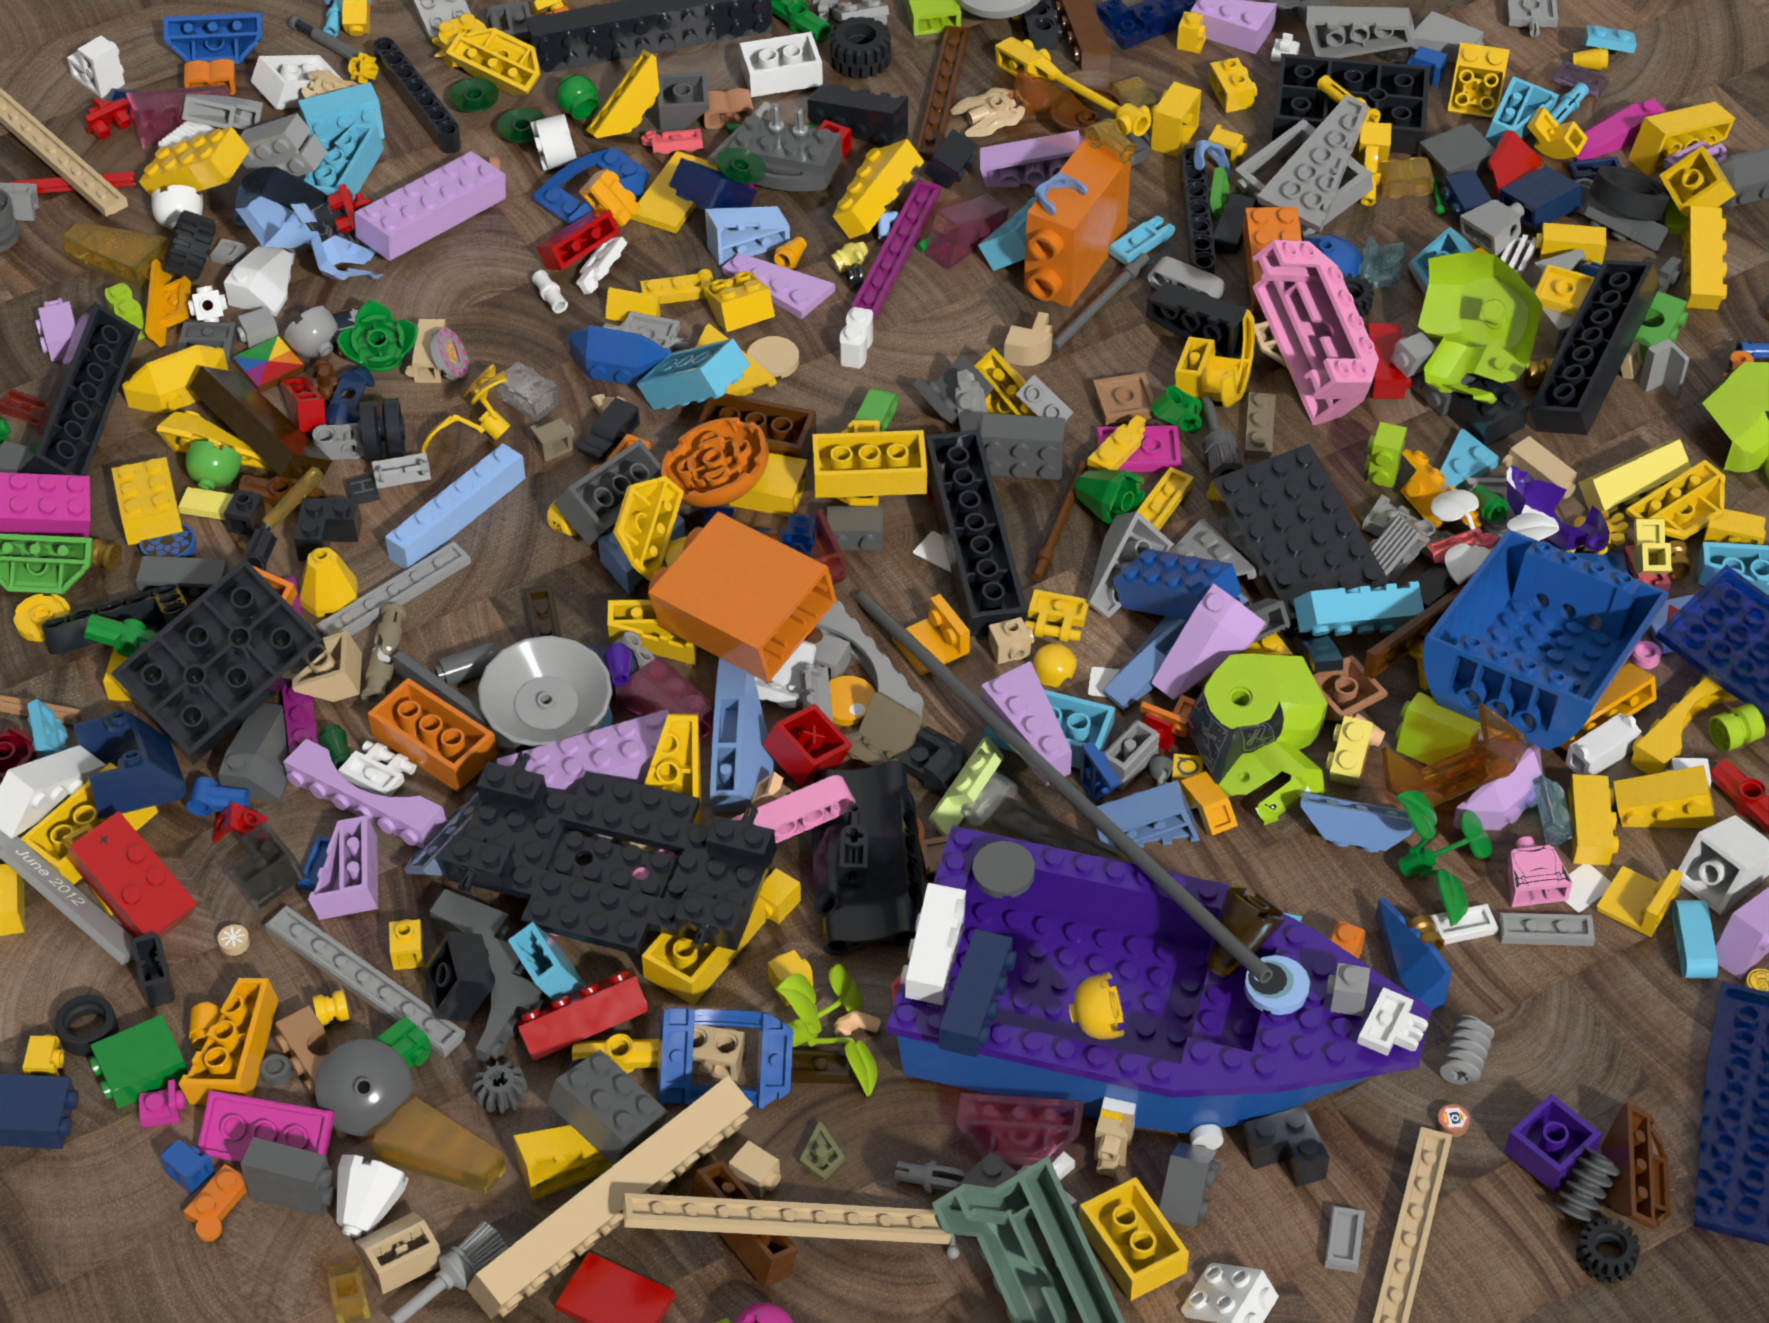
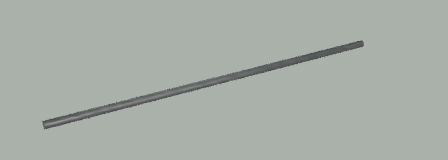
(1069, 791)

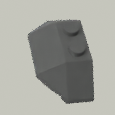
(1747, 176)

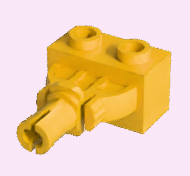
(1370, 149)

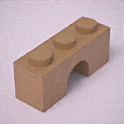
(301, 1037)

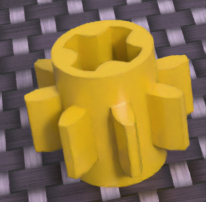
(363, 68)

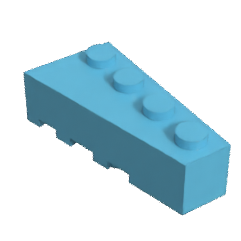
(349, 161)
(1746, 559)
(1358, 609)

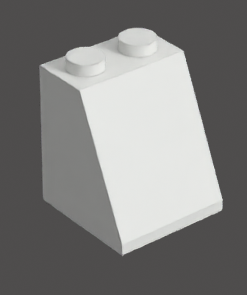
(1725, 863)

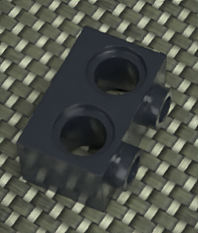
(1041, 27)

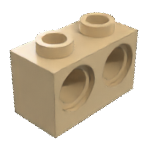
(709, 1056)

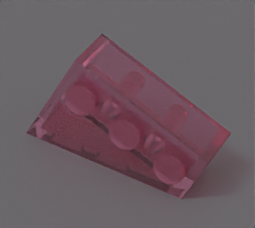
(963, 227)
(663, 688)

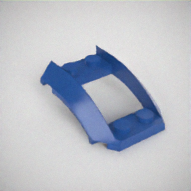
(568, 208)
(676, 1054)

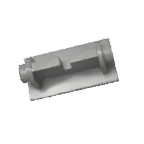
(1043, 400)
(401, 470)
(816, 688)

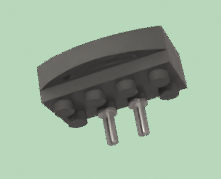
(793, 154)

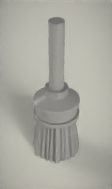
(457, 1267)

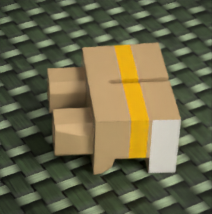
(1113, 1134)

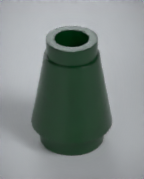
(335, 740)

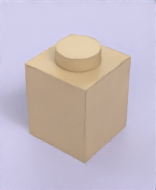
(756, 1169)

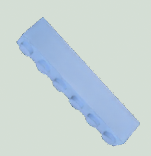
(455, 507)

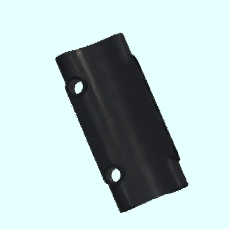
(893, 881)

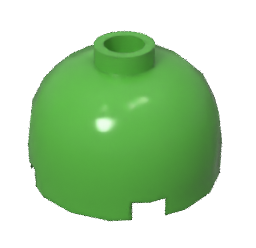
(212, 466)

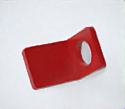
(1164, 728)
(238, 819)

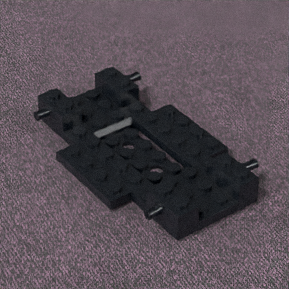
(523, 850)

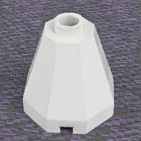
(365, 1193)

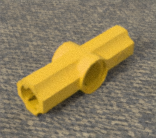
(638, 1052)

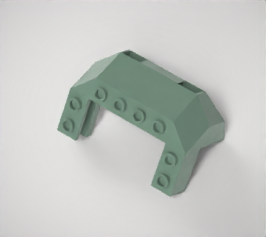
(1032, 1247)

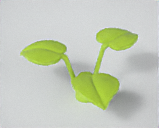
(806, 1028)

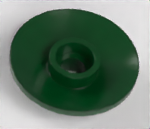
(473, 95)
(516, 124)
(740, 165)

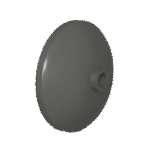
(358, 1062)

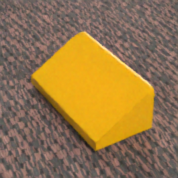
(621, 302)

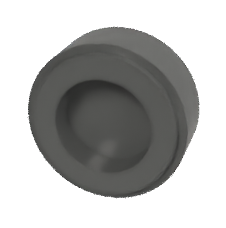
(275, 1070)

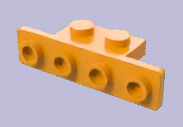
(166, 303)
(1427, 485)

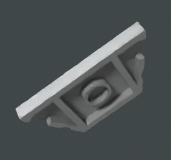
(1207, 543)

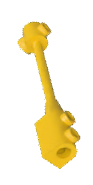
(1017, 55)

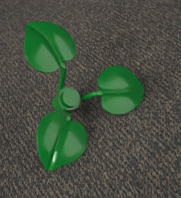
(1422, 860)

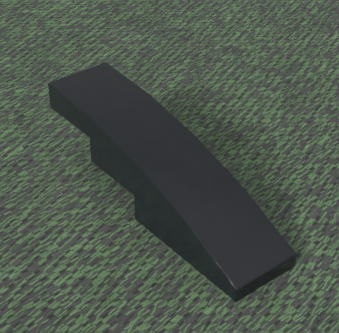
(1318, 652)

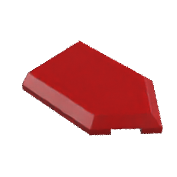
(1512, 160)

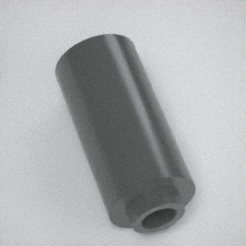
(465, 664)

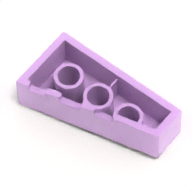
(1025, 707)

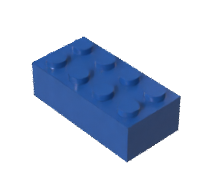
(1172, 583)

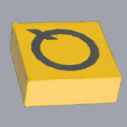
(1186, 766)

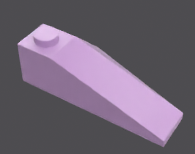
(1212, 633)

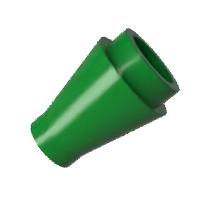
(1490, 505)

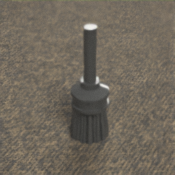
(1219, 445)

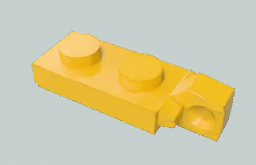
(1118, 446)

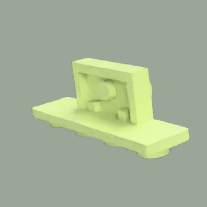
(966, 786)

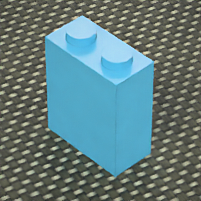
(546, 962)

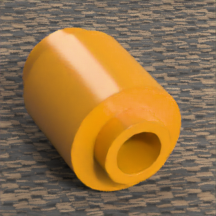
(201, 1019)

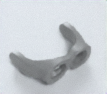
(630, 638)

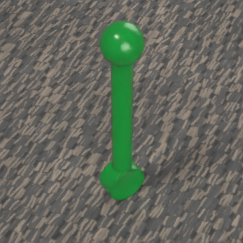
(1439, 209)

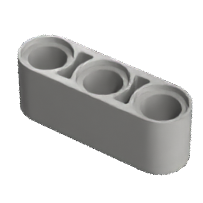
(1186, 276)

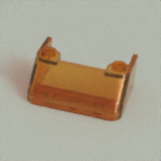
(1463, 771)

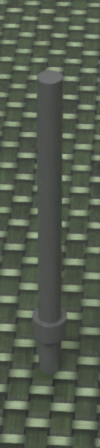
(1127, 274)

